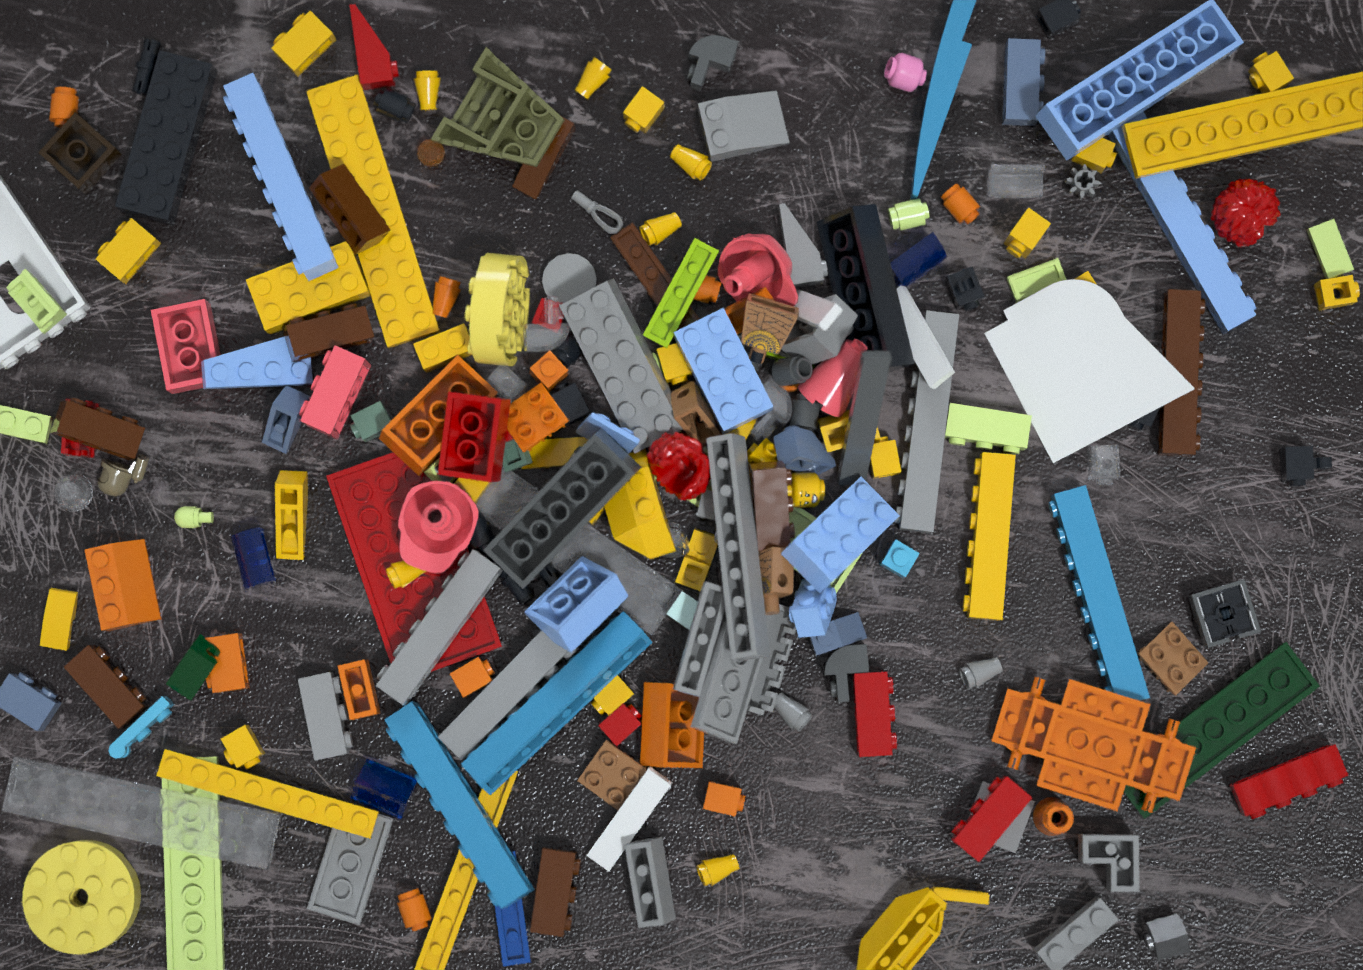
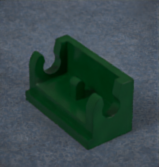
(194, 668)

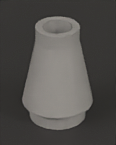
(979, 672)
(792, 712)

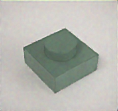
(514, 457)

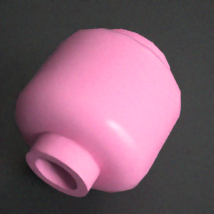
(905, 72)

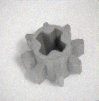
(1088, 178)

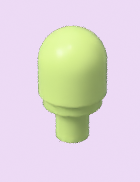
(192, 517)

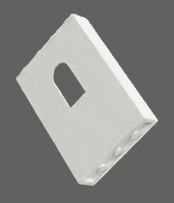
(28, 250)

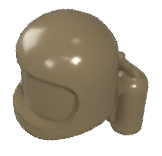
(117, 476)

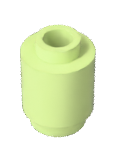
(908, 214)

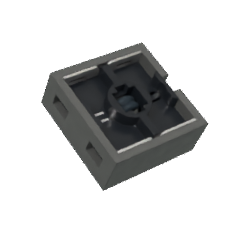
(1224, 613)

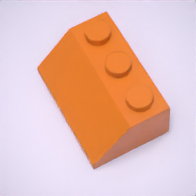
(123, 584)
(667, 728)

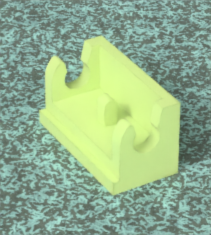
(36, 301)

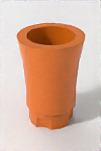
(1044, 811)

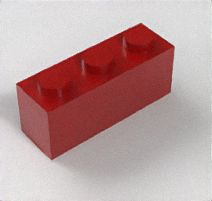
(874, 714)
(990, 817)

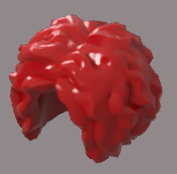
(1244, 211)
(679, 465)

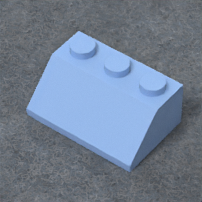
(577, 603)

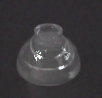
(73, 492)
(680, 540)

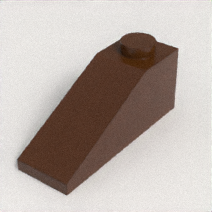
(533, 179)

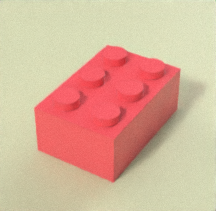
(184, 339)
(334, 391)

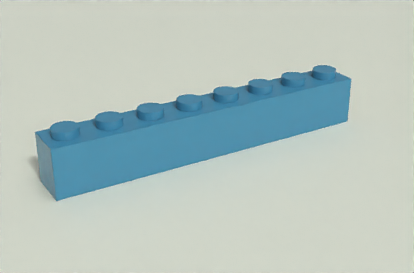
(1098, 593)
(556, 703)
(459, 805)

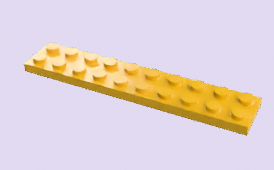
(1245, 125)
(392, 264)

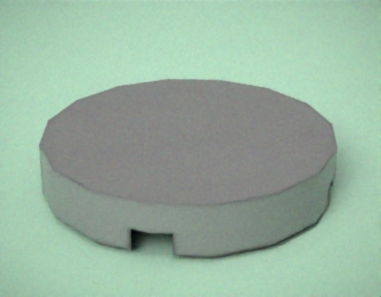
(568, 277)

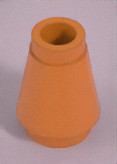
(445, 295)

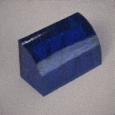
(918, 260)
(253, 558)
(383, 788)

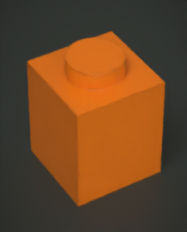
(549, 371)
(473, 676)
(723, 799)

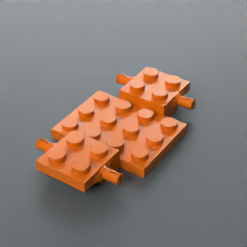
(1093, 744)

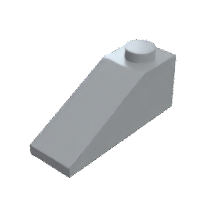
(806, 260)

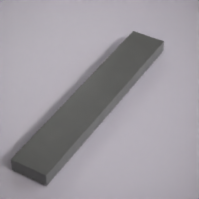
(864, 416)

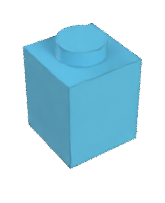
(899, 559)

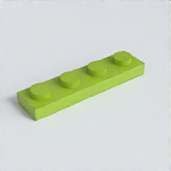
(680, 293)

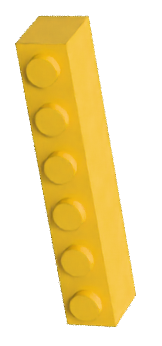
(990, 536)

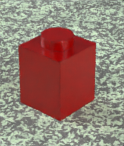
(621, 723)

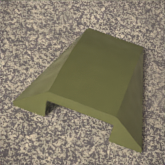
(501, 117)

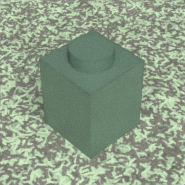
(369, 421)

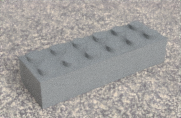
(622, 362)

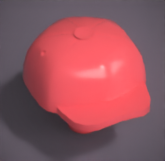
(756, 263)
(436, 525)

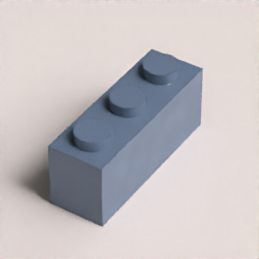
(1022, 81)

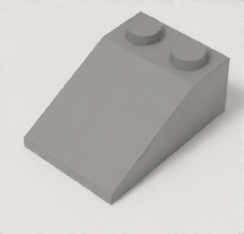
(742, 124)

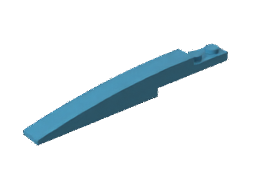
(942, 86)

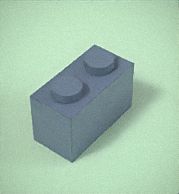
(27, 701)

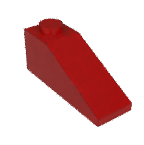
(373, 59)

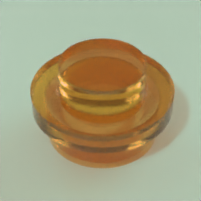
(431, 153)

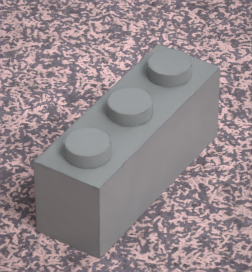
(325, 715)
(650, 882)
(1075, 934)

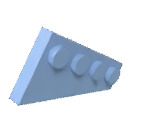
(256, 366)

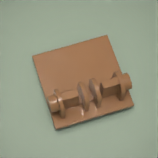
(1172, 658)
(612, 775)

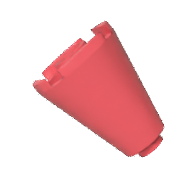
(835, 379)

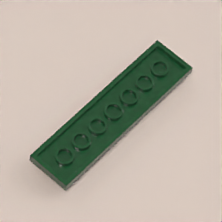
(1237, 714)

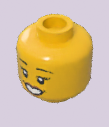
(806, 489)

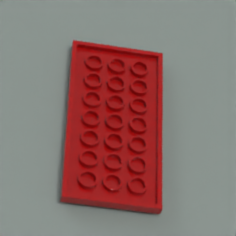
(370, 508)

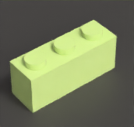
(987, 428)

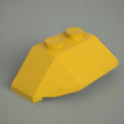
(639, 515)
(903, 932)

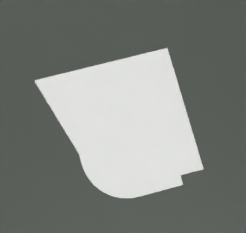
(1080, 365)

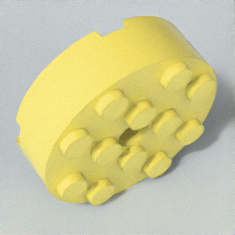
(498, 309)
(53, 902)

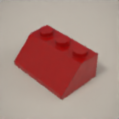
(474, 437)

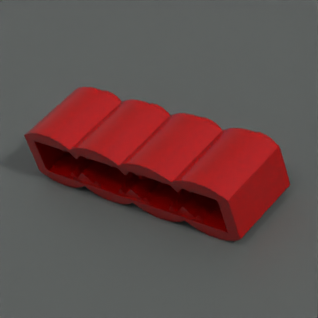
(1289, 780)

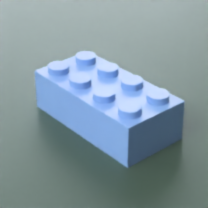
(723, 371)
(840, 534)

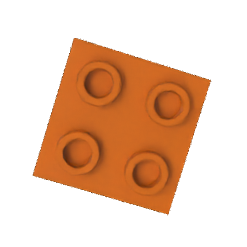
(534, 418)

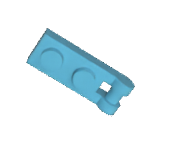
(140, 728)

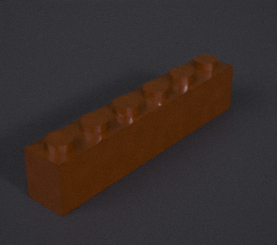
(1181, 349)

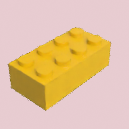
(286, 295)

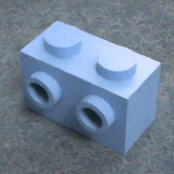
(812, 609)

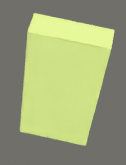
(1330, 249)
(1035, 279)

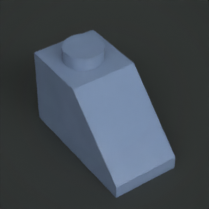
(284, 419)
(802, 451)
(839, 634)

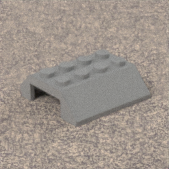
(702, 640)

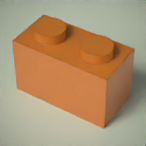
(231, 669)
(359, 689)

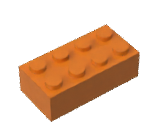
(418, 429)

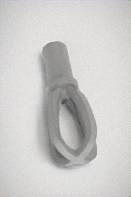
(591, 206)

